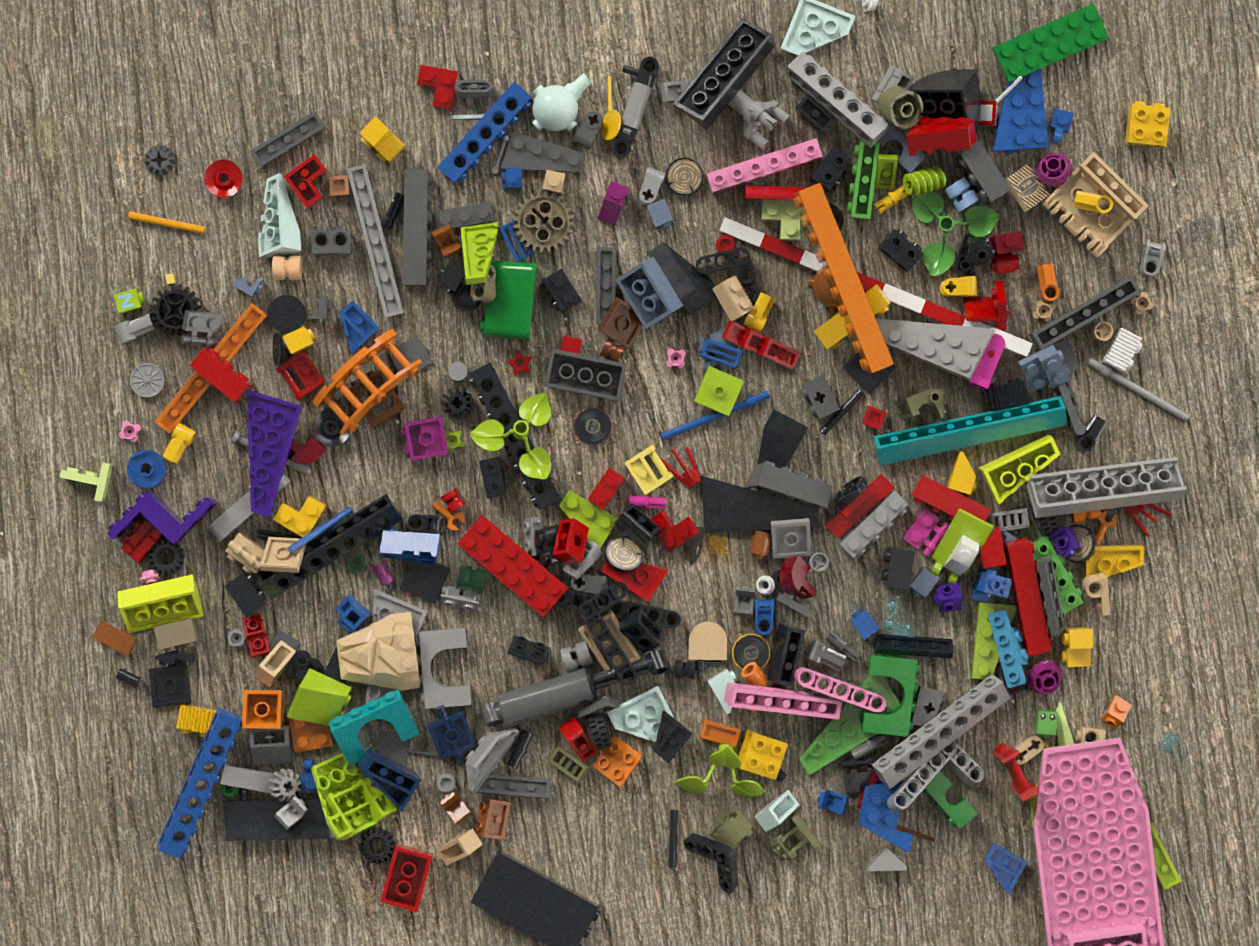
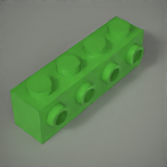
(864, 181)
(1069, 595)

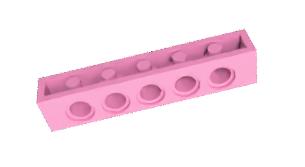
(764, 166)
(782, 700)

